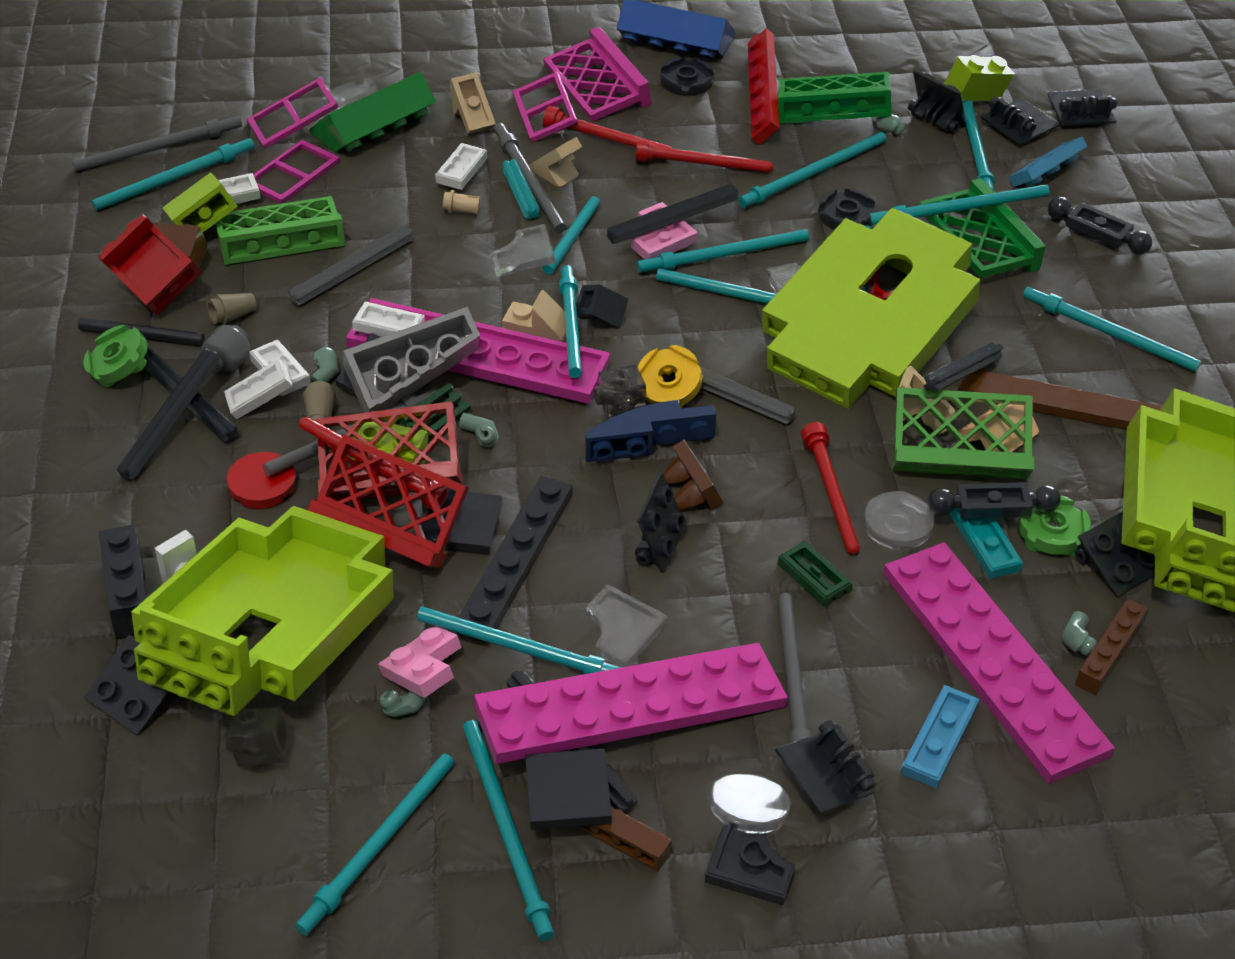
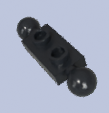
(1099, 225)
(994, 500)

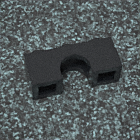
(123, 576)

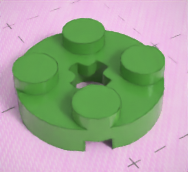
(117, 355)
(1055, 540)

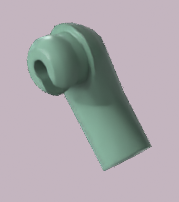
(890, 124)
(328, 365)
(483, 428)
(1076, 636)
(397, 705)

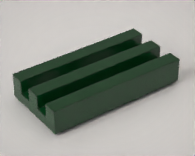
(436, 397)
(810, 575)

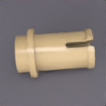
(461, 203)

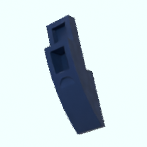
(655, 424)

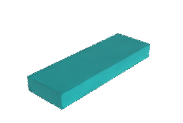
(988, 545)

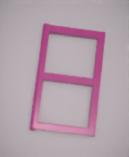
(526, 114)
(298, 123)
(305, 179)

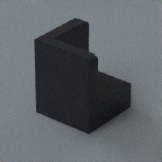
(601, 304)

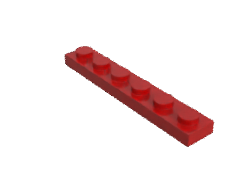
(762, 86)

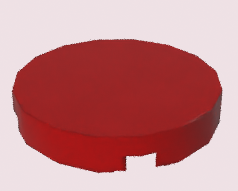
(253, 487)

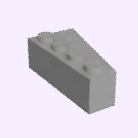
(409, 358)

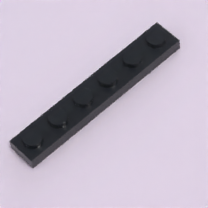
(517, 553)

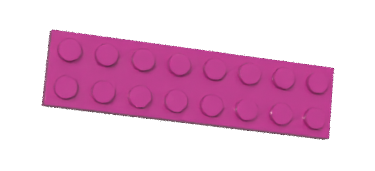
(519, 359)
(998, 663)
(628, 702)

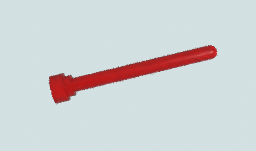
(554, 115)
(648, 151)
(816, 439)
(384, 467)

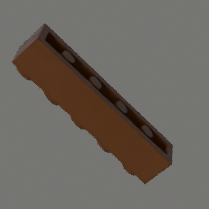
(1111, 647)
(633, 839)

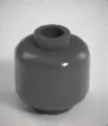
(231, 345)

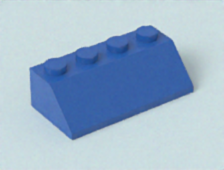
(675, 28)

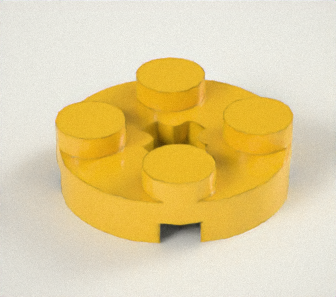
(666, 361)

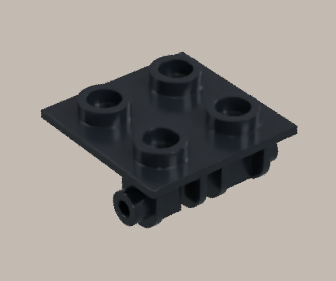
(937, 103)
(1083, 107)
(1018, 119)
(660, 525)
(1118, 563)
(122, 694)
(826, 769)

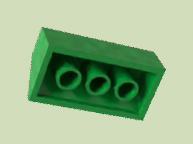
(374, 113)

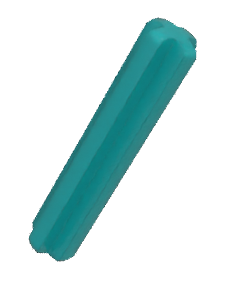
(521, 189)

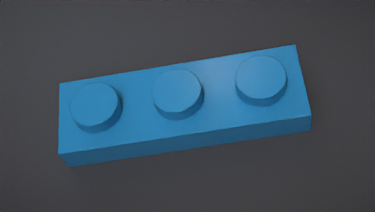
(1048, 163)

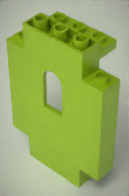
(845, 339)
(1179, 463)
(302, 572)

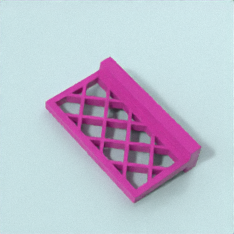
(616, 67)

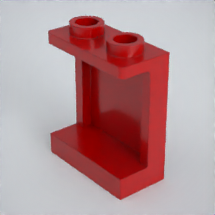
(149, 264)

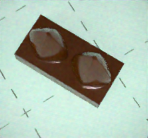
(698, 488)

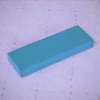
(940, 736)

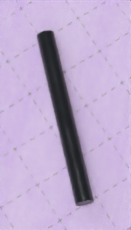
(148, 332)

